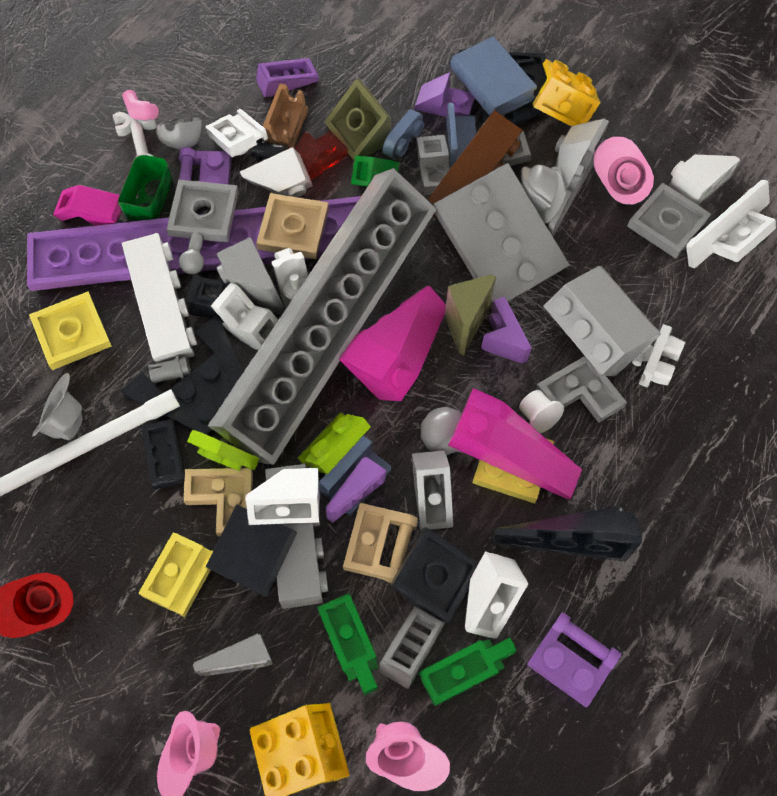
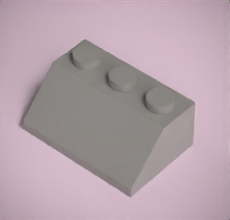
(602, 321)

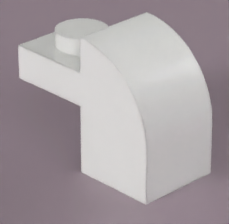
(243, 318)

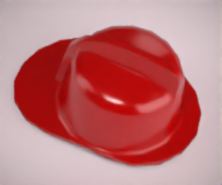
(34, 604)

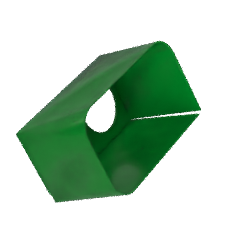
(155, 169)

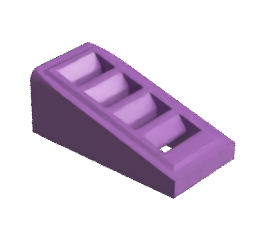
(273, 73)
(360, 483)

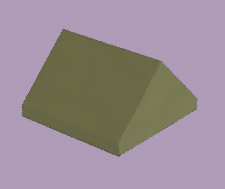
(359, 121)
(466, 309)

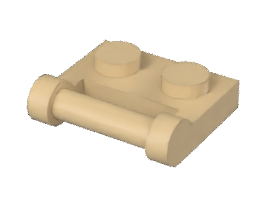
(369, 540)

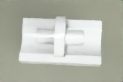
(289, 273)
(657, 370)

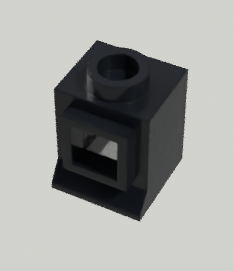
(202, 295)

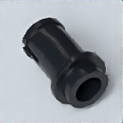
(265, 150)

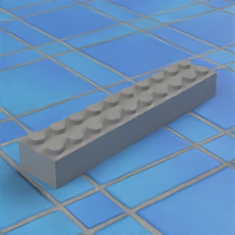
(323, 318)

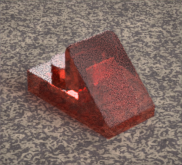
(320, 153)

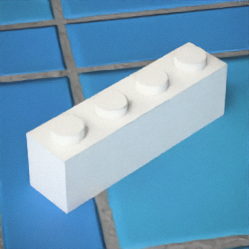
(158, 299)

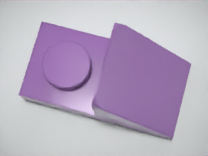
(437, 94)
(508, 337)

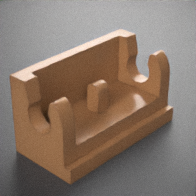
(285, 117)

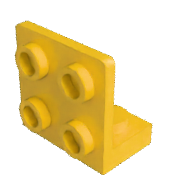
(566, 95)
(299, 750)

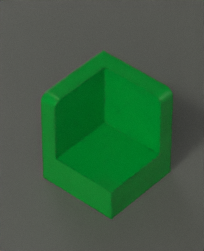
(367, 167)

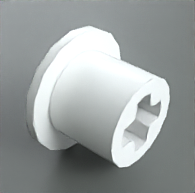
(541, 411)

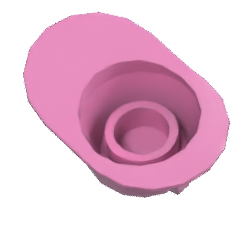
(623, 170)
(187, 753)
(407, 758)

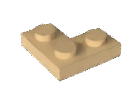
(220, 487)

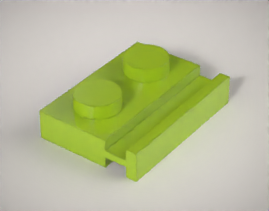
(334, 442)

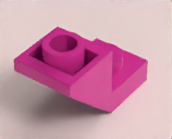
(90, 204)

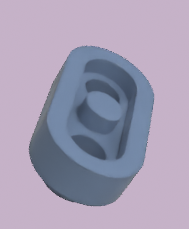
(401, 135)

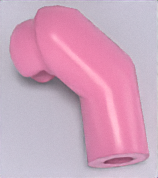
(139, 109)

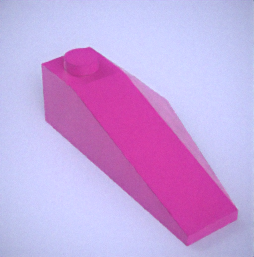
(395, 348)
(505, 440)

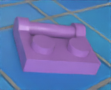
(214, 165)
(568, 669)

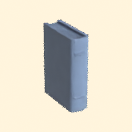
(493, 77)

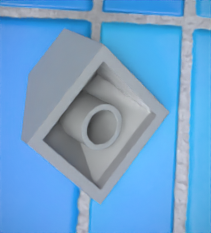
(244, 267)

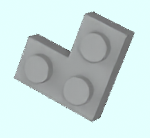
(583, 382)

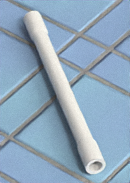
(149, 410)

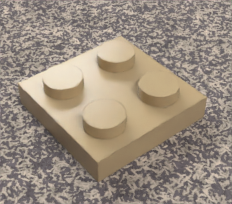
(293, 225)

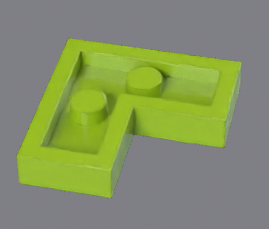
(222, 452)

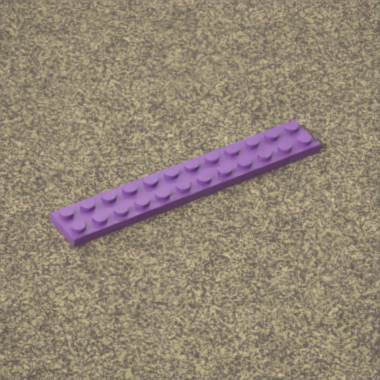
(97, 252)

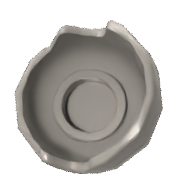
(181, 134)
(438, 429)

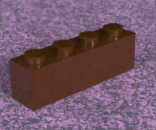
(482, 156)

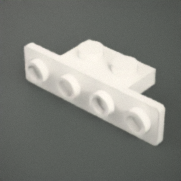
(735, 230)

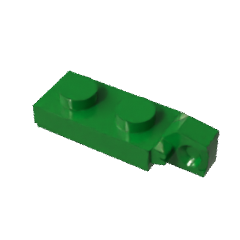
(350, 641)
(465, 669)

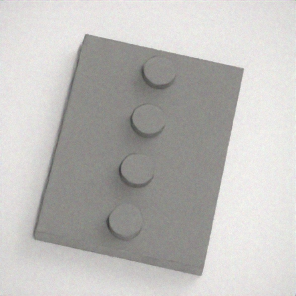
(500, 233)

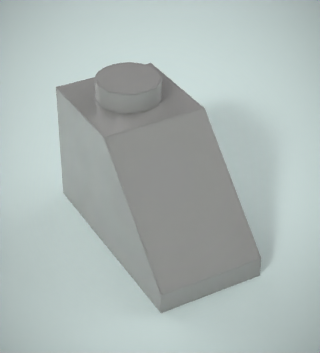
(433, 489)

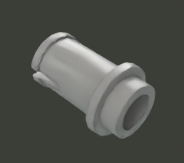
(169, 369)

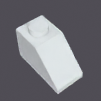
(280, 174)
(702, 175)
(286, 498)
(493, 594)

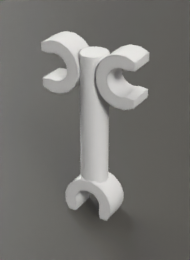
(134, 126)

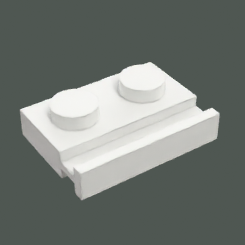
(236, 133)

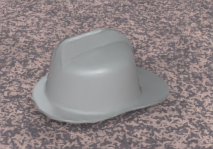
(544, 189)
(61, 413)

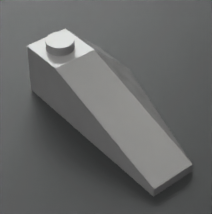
(576, 160)

